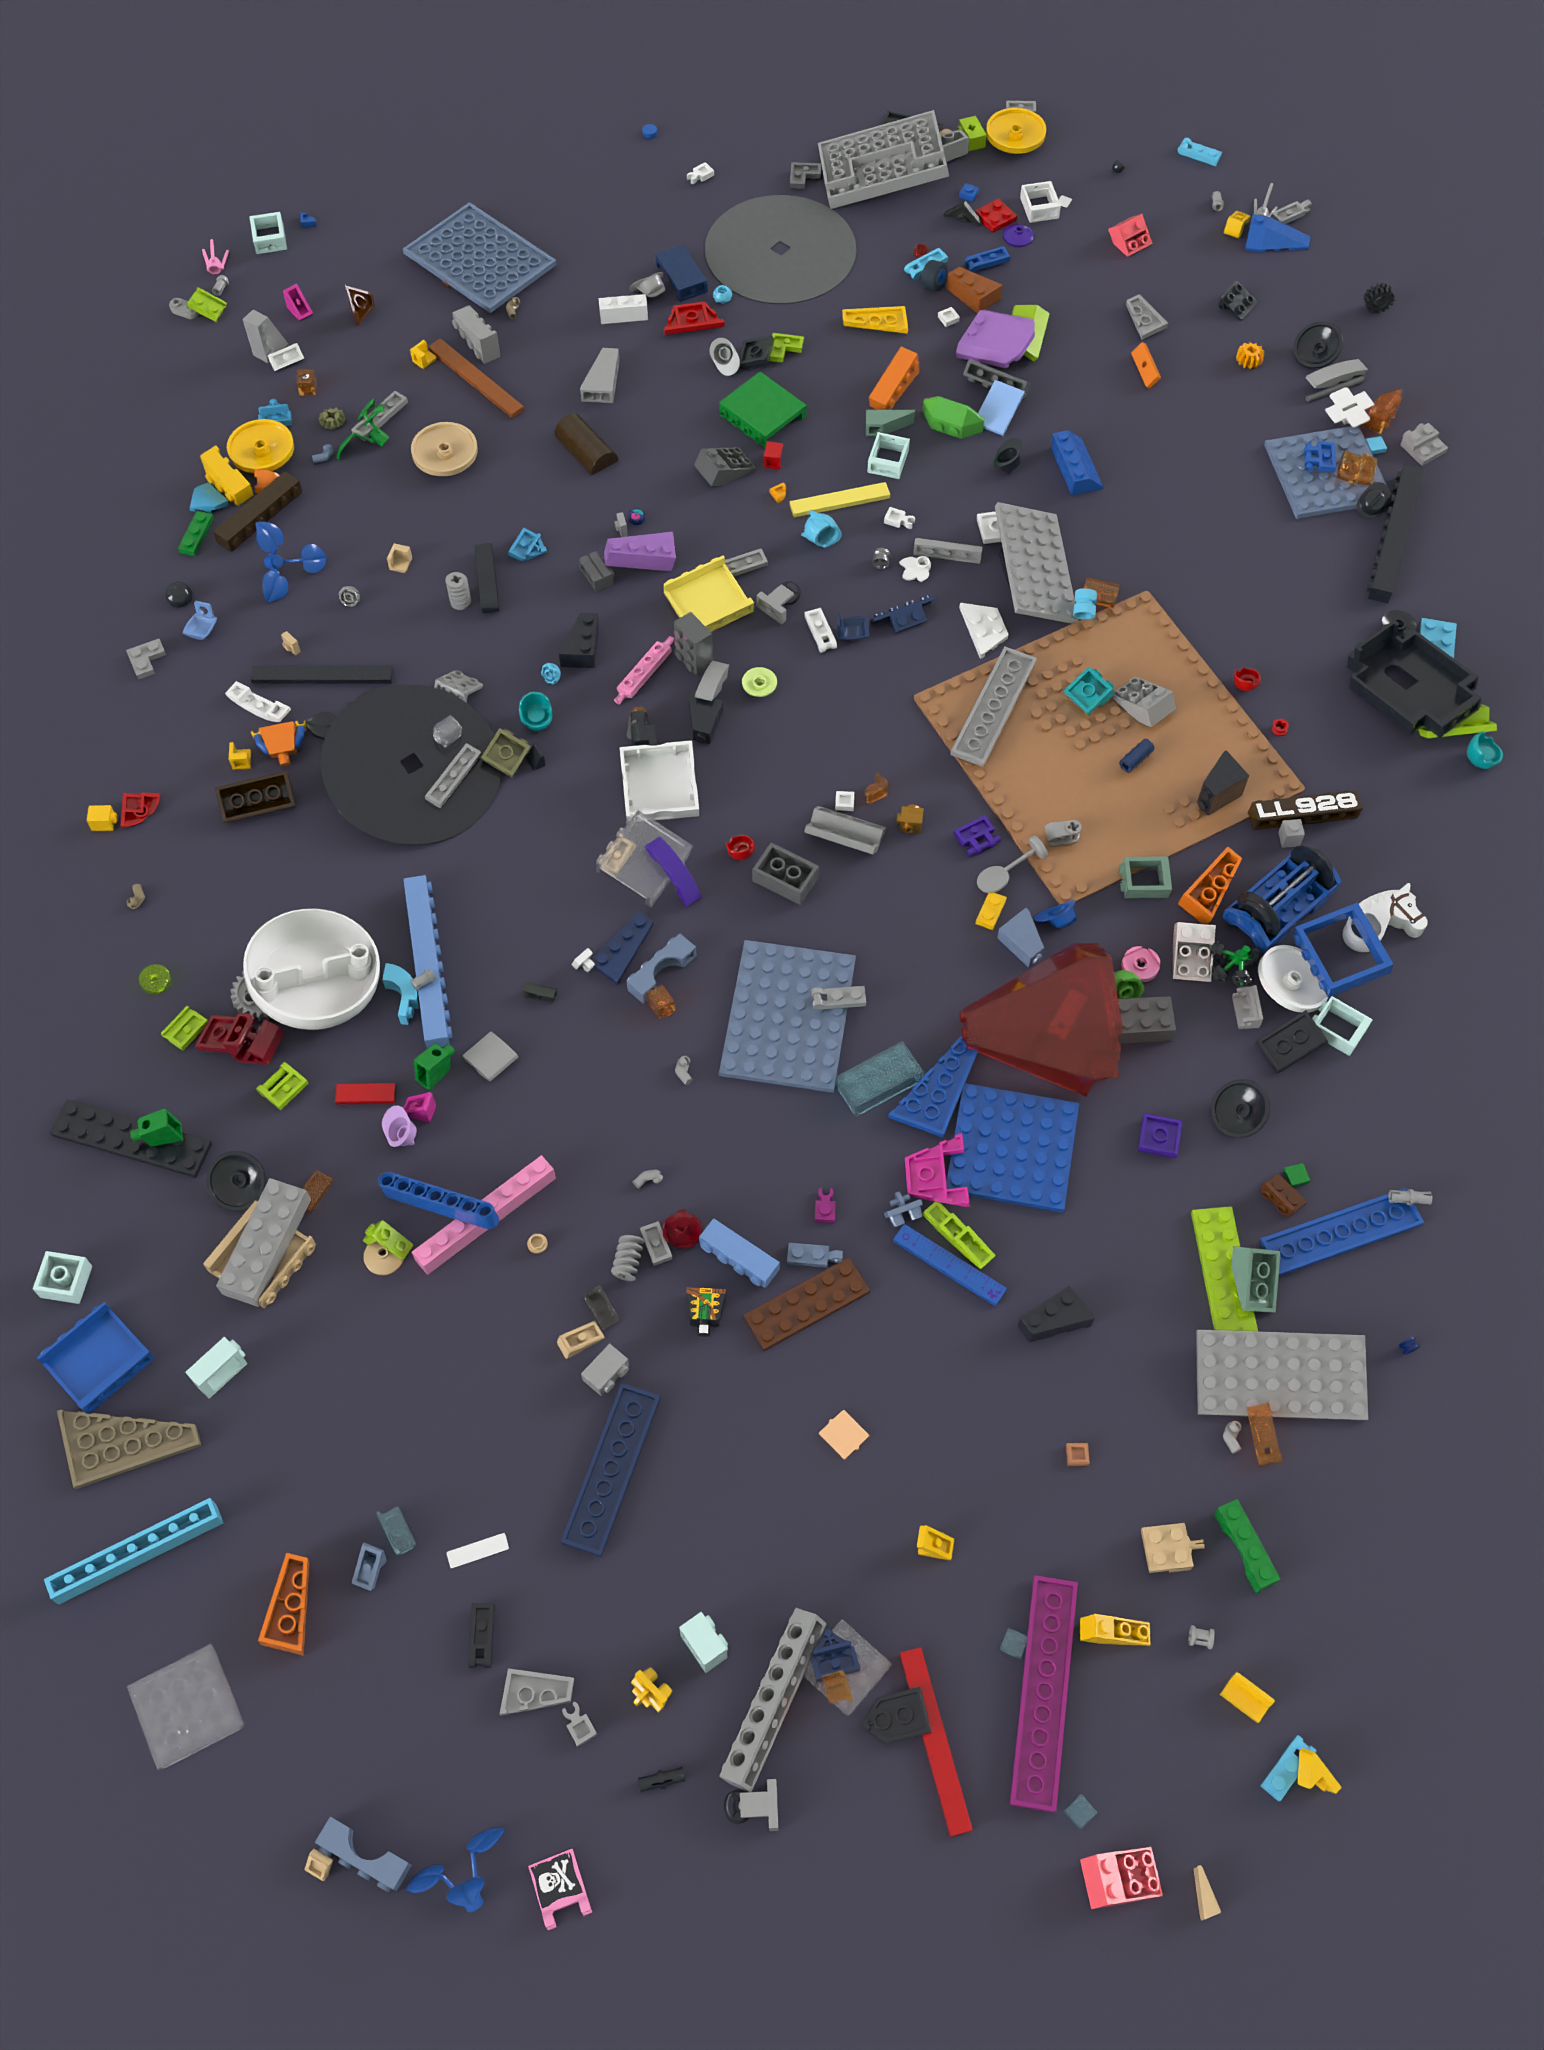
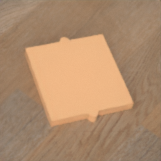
(844, 1434)

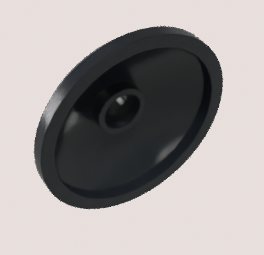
(1314, 337)
(1230, 1101)
(224, 1183)

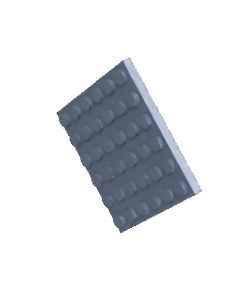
(1317, 490)

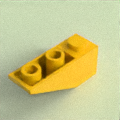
(1114, 1630)

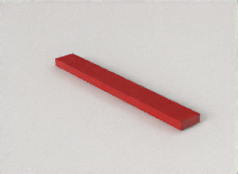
(938, 1747)

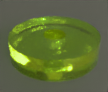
(157, 986)

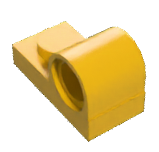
(1236, 224)

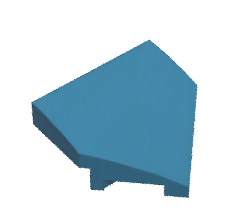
(276, 412)
(207, 499)
(527, 546)

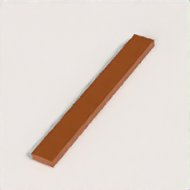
(476, 378)

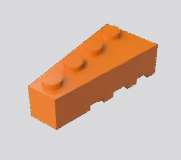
(895, 380)
(1208, 890)
(287, 1610)

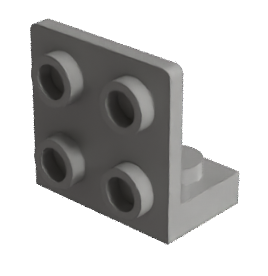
(458, 684)

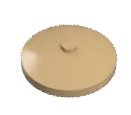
(444, 449)

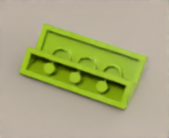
(1040, 319)
(1475, 723)

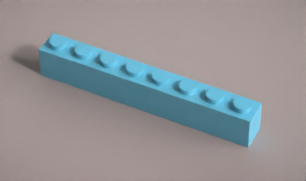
(133, 1551)

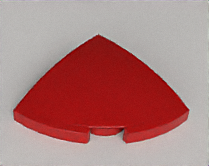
(138, 808)

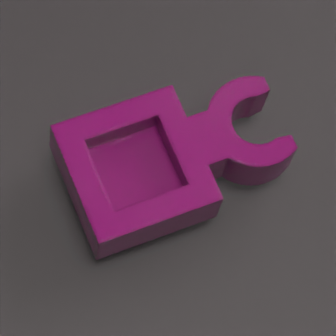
(825, 1208)

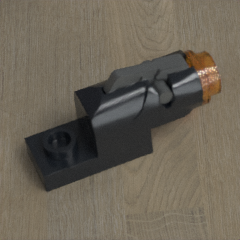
(639, 729)

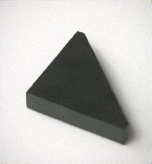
(964, 213)

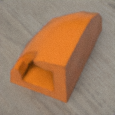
(264, 478)

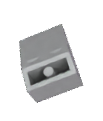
(1145, 701)

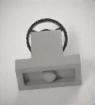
(773, 602)
(754, 1805)

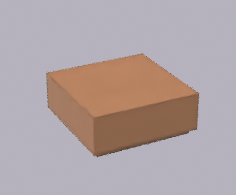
(1077, 1454)

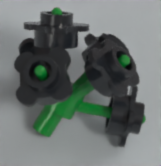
(1227, 959)

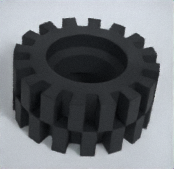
(1383, 291)

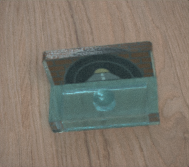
(397, 1531)

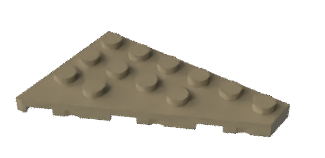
(110, 1445)

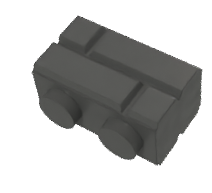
(596, 572)

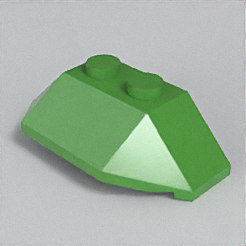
(952, 417)

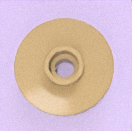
(380, 1264)

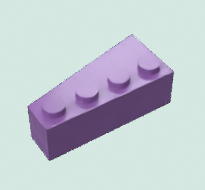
(641, 552)

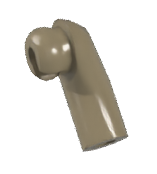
(511, 307)
(138, 899)

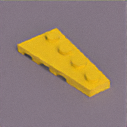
(881, 318)

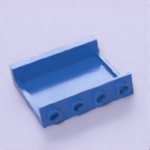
(95, 1358)

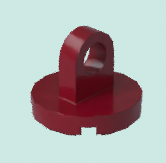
(682, 1229)

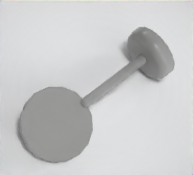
(997, 877)

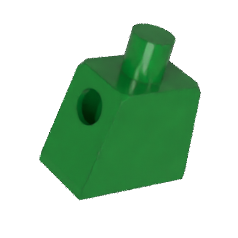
(432, 1065)
(158, 1128)

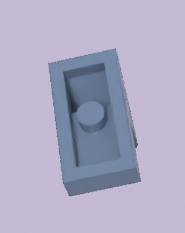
(368, 1566)

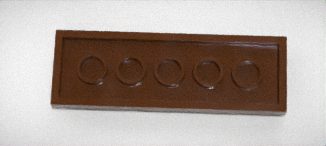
(806, 1304)

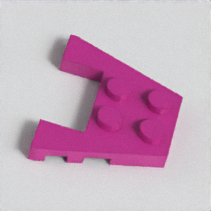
(928, 1177)

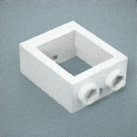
(1043, 211)

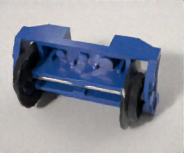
(1306, 882)

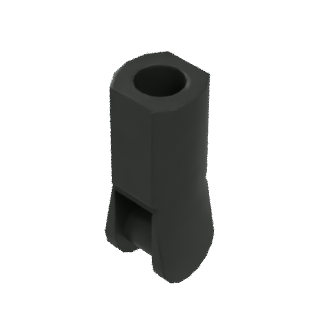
(539, 992)

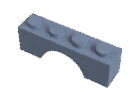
(676, 953)
(338, 1839)

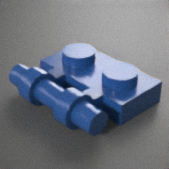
(1325, 456)

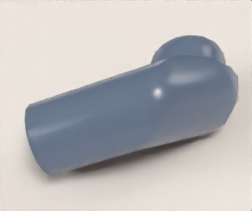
(324, 456)

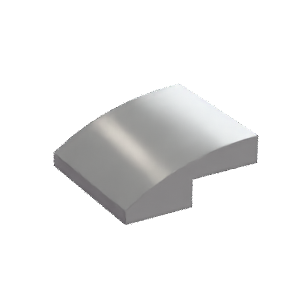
(490, 1056)

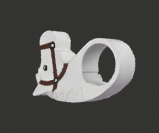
(1384, 909)

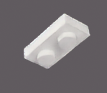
(285, 356)

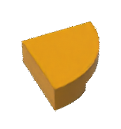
(778, 492)

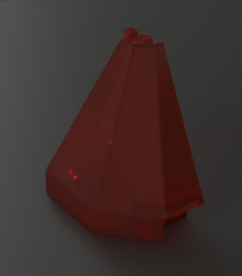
(1053, 1020)

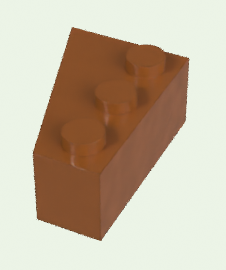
(973, 289)

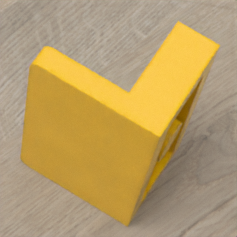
(1247, 1697)

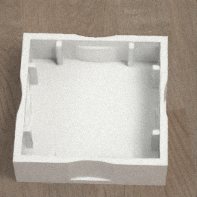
(660, 780)

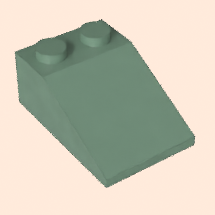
(1256, 1277)

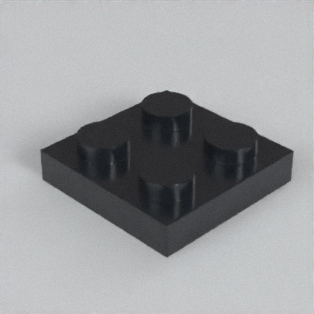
(756, 351)

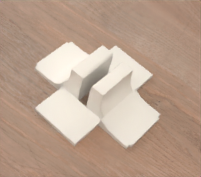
(1346, 409)

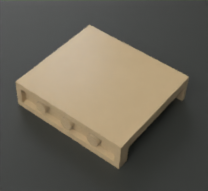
(295, 1254)

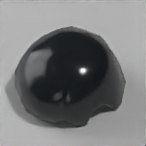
(178, 594)

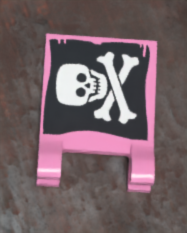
(558, 1886)

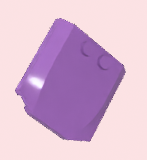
(996, 338)

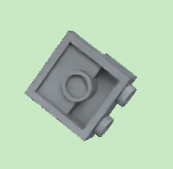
(1423, 444)

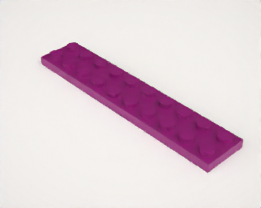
(1044, 1694)

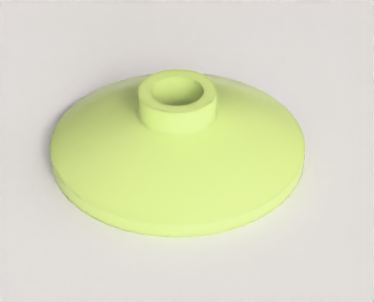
(756, 677)

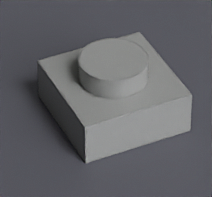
(621, 525)

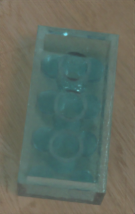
(879, 1078)

